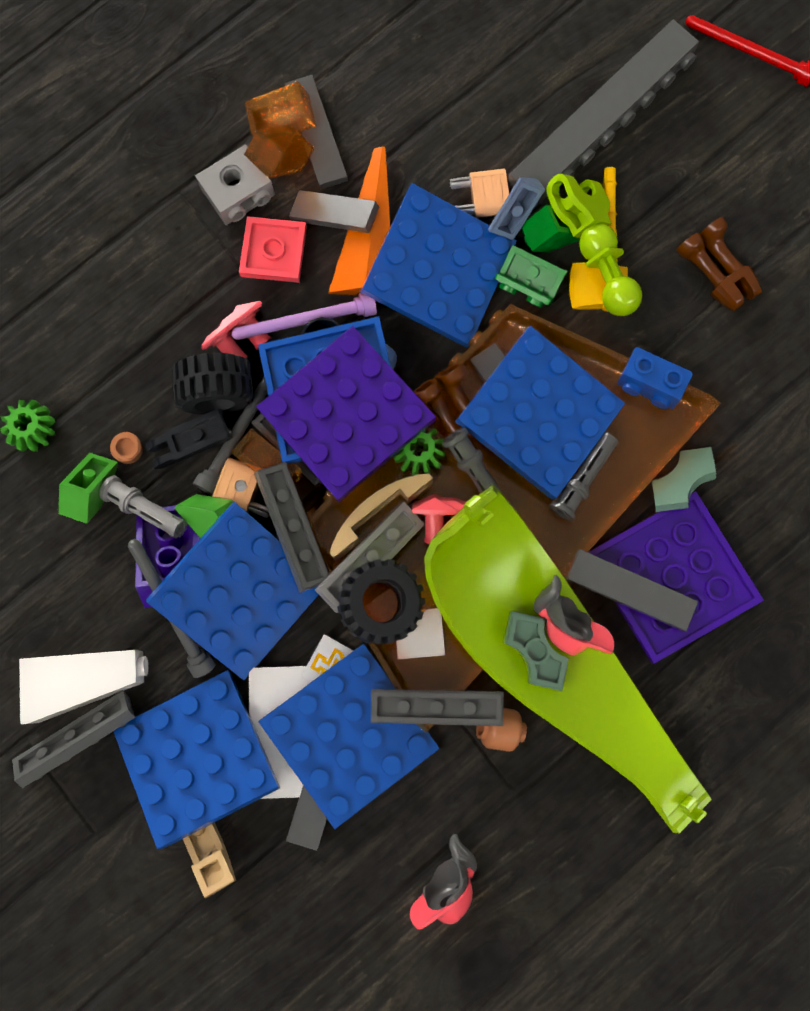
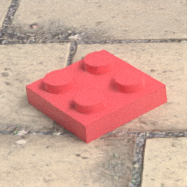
(273, 249)

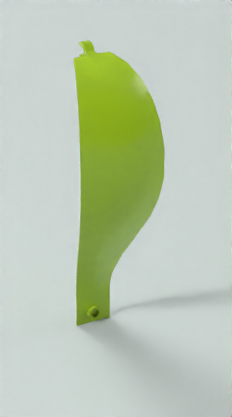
(494, 565)

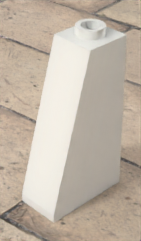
(71, 681)

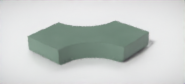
(692, 470)
(527, 636)

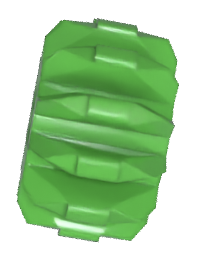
(19, 421)
(427, 457)

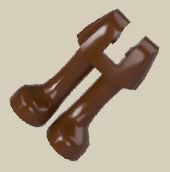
(740, 277)
(431, 394)

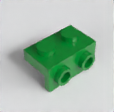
(530, 276)

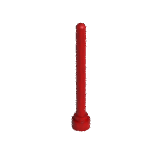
(800, 70)

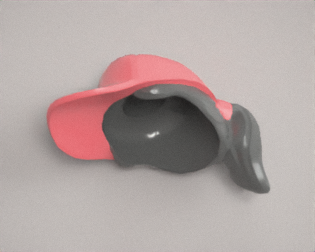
(567, 625)
(449, 890)

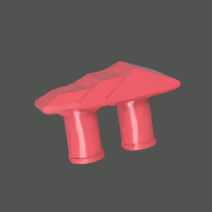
(222, 338)
(434, 509)

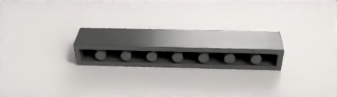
(610, 108)

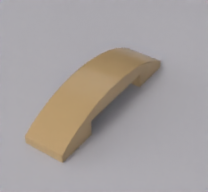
(407, 487)
(210, 860)

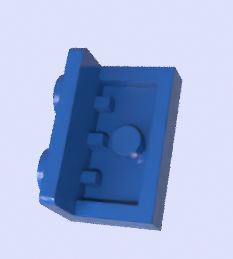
(654, 379)

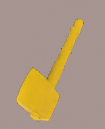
(588, 283)

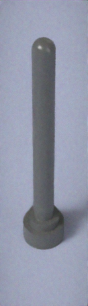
(208, 479)
(198, 661)

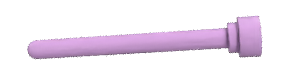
(360, 305)

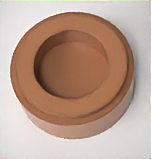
(126, 448)

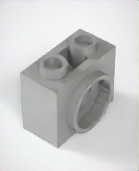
(235, 201)

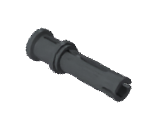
(469, 459)
(578, 486)

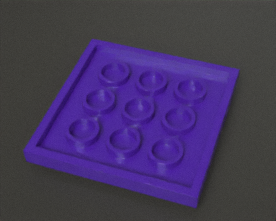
(346, 413)
(691, 557)

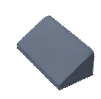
(517, 207)

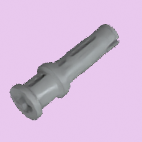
(132, 501)

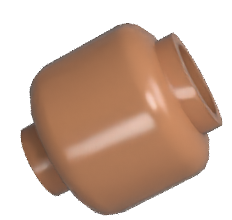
(504, 737)

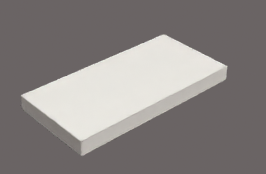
(267, 691)

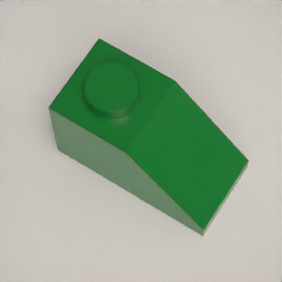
(546, 231)

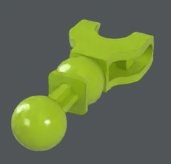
(598, 242)

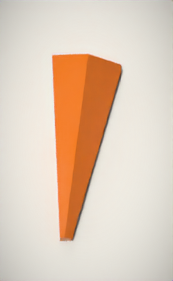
(359, 247)

